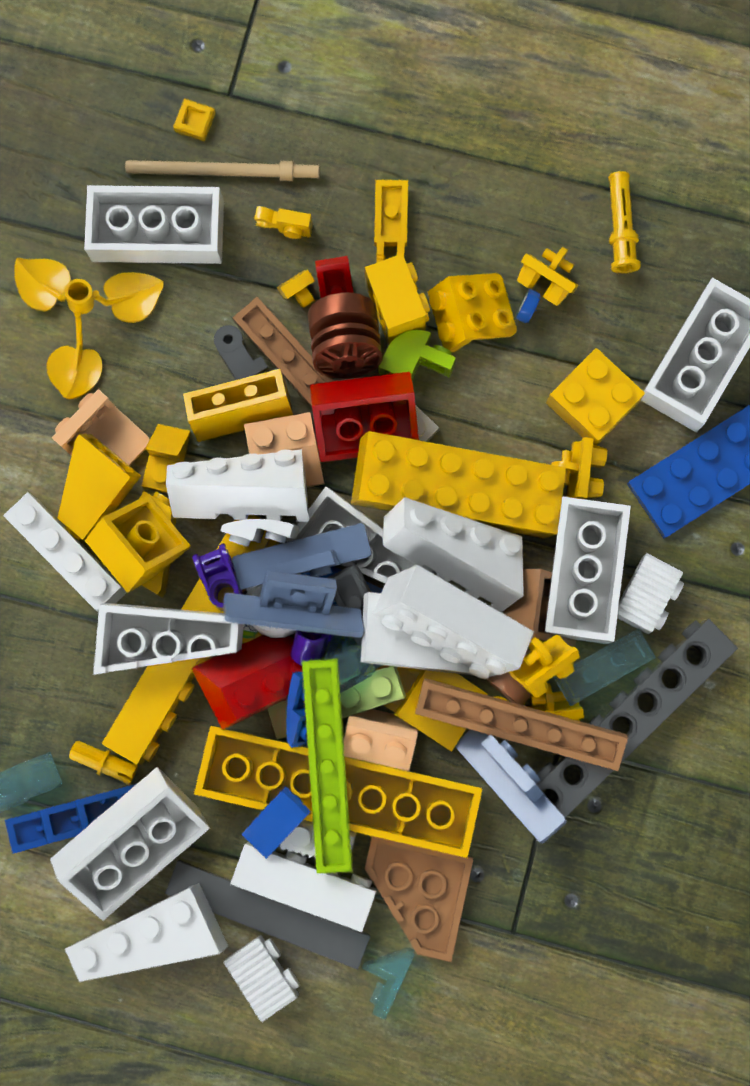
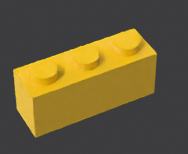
(230, 405)

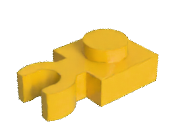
(290, 223)

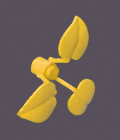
(46, 280)

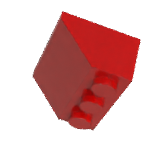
(354, 406)
(248, 679)

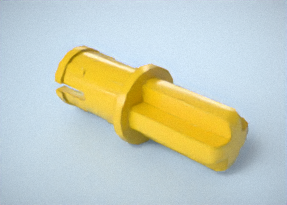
(103, 762)

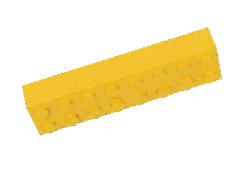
(380, 798)

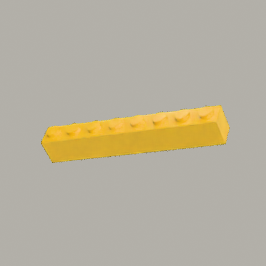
(164, 685)

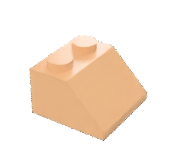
(288, 433)

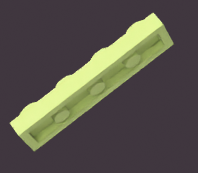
(372, 692)

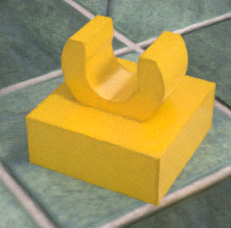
(297, 287)

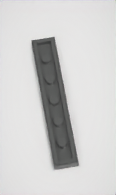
(272, 917)

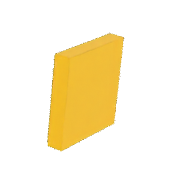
(441, 732)

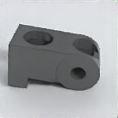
(235, 356)

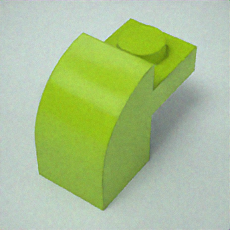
(411, 350)

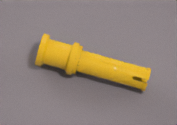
(623, 236)

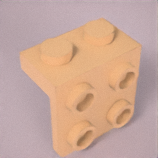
(106, 423)
(380, 739)

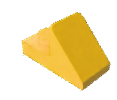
(165, 448)

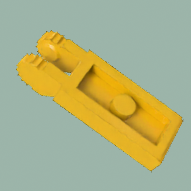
(390, 216)

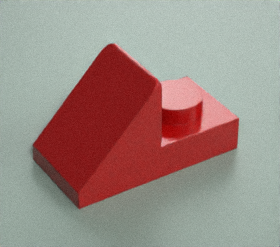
(334, 276)

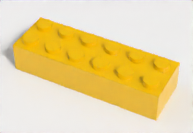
(473, 484)

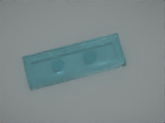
(605, 666)

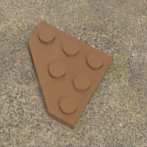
(422, 892)

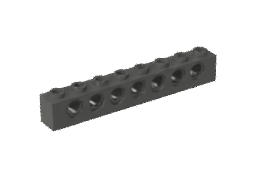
(714, 650)

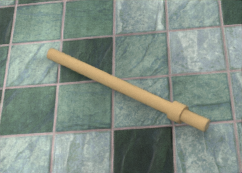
(285, 170)

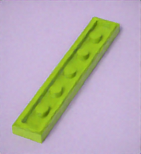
(327, 766)

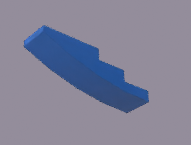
(59, 821)

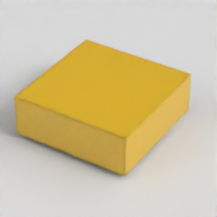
(194, 119)

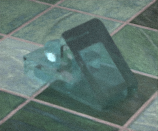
(349, 661)
(393, 970)

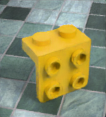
(471, 309)

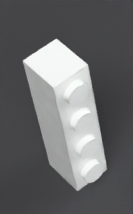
(64, 552)
(298, 885)

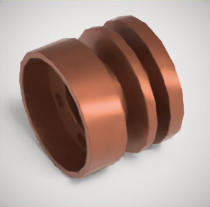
(344, 335)

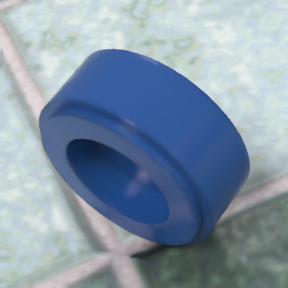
(528, 306)

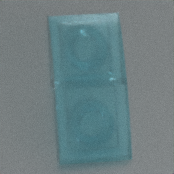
(28, 780)

